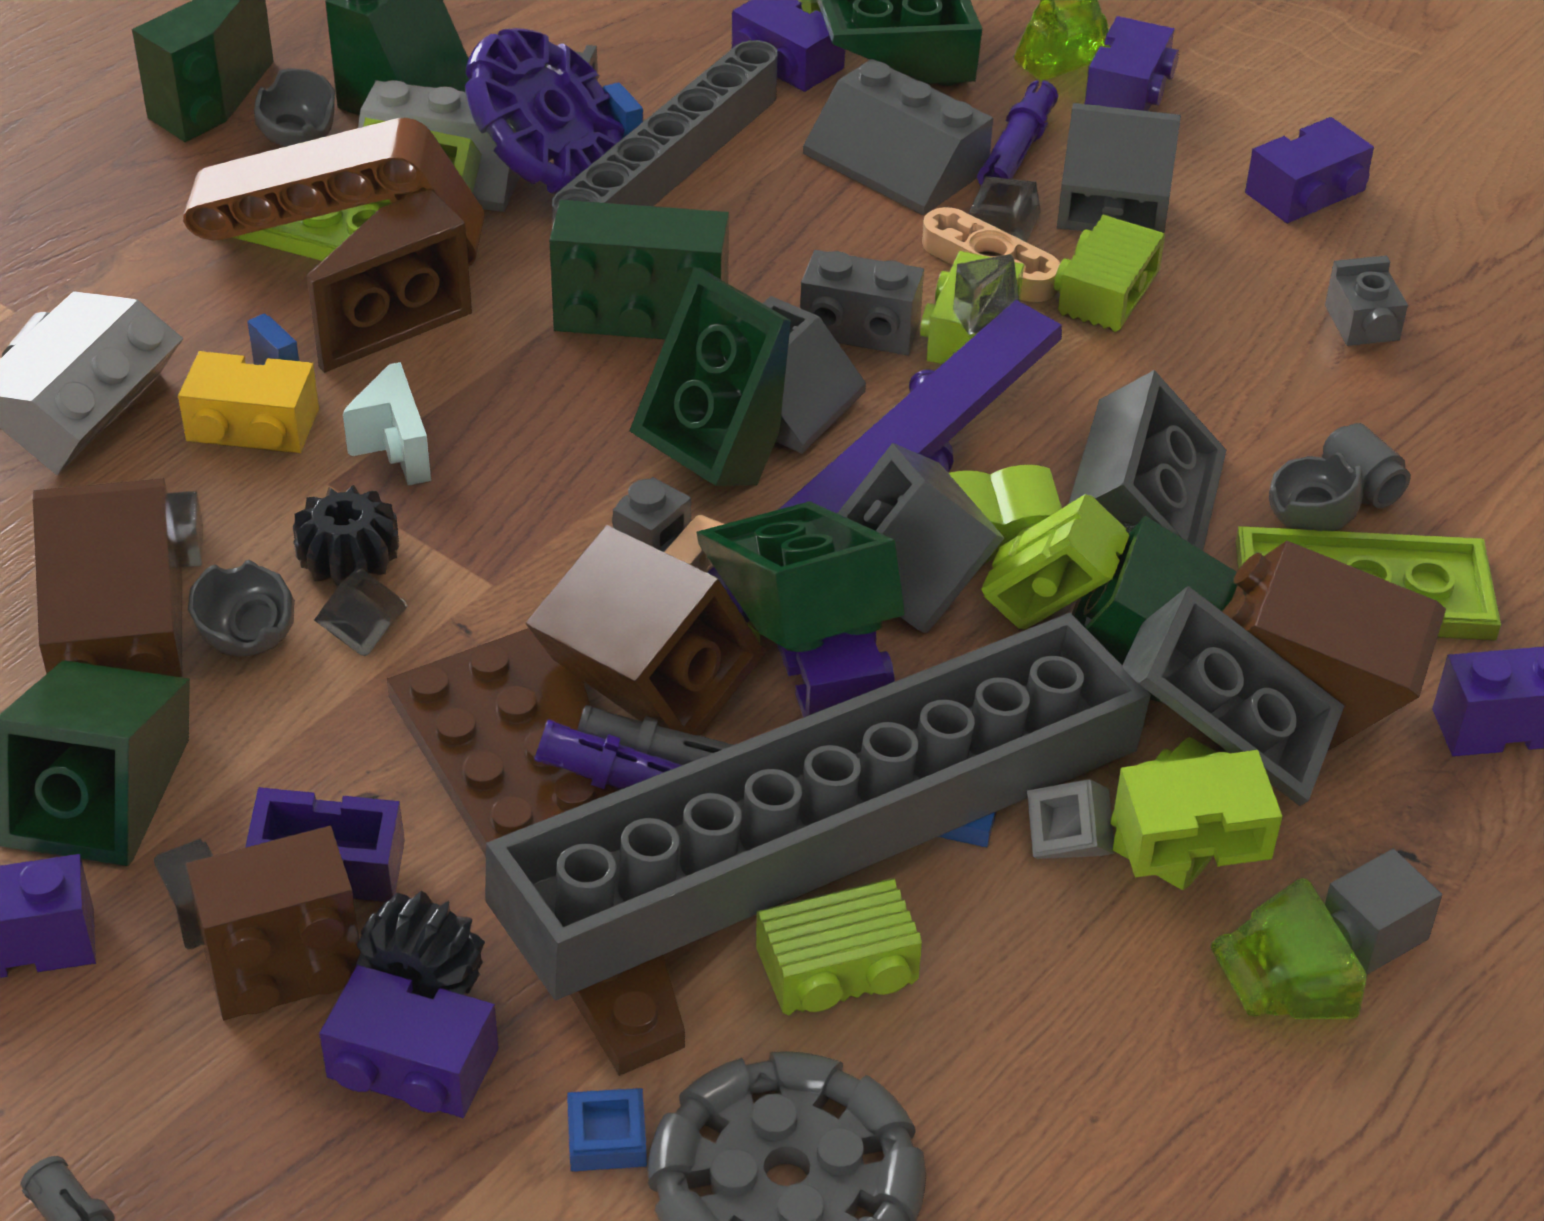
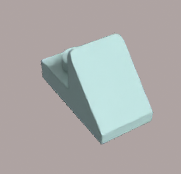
(388, 420)

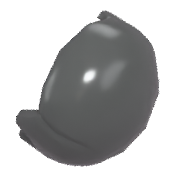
(295, 107)
(1316, 493)
(241, 608)

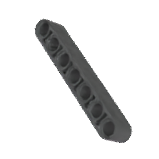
(682, 131)

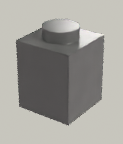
(1383, 909)

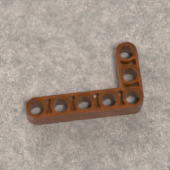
(327, 177)

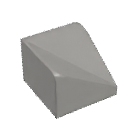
(1071, 820)

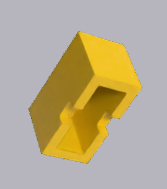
(249, 403)

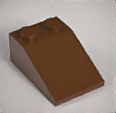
(390, 280)

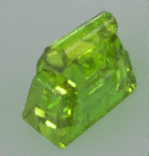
(1061, 37)
(1303, 955)

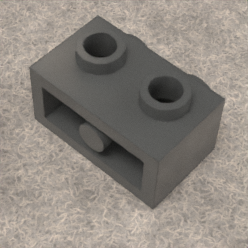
(864, 300)

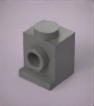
(1365, 301)
(652, 513)

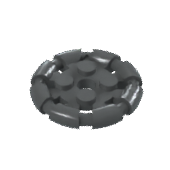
(791, 1131)

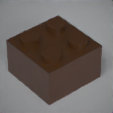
(276, 921)

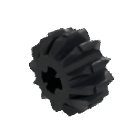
(345, 534)
(422, 945)

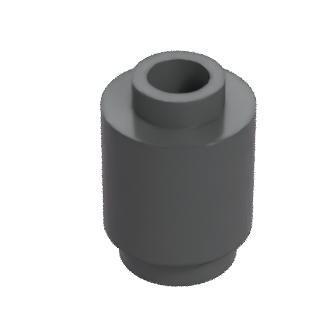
(1382, 468)

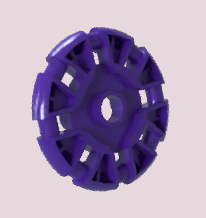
(515, 86)

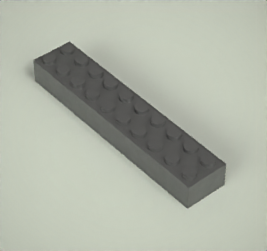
(808, 803)

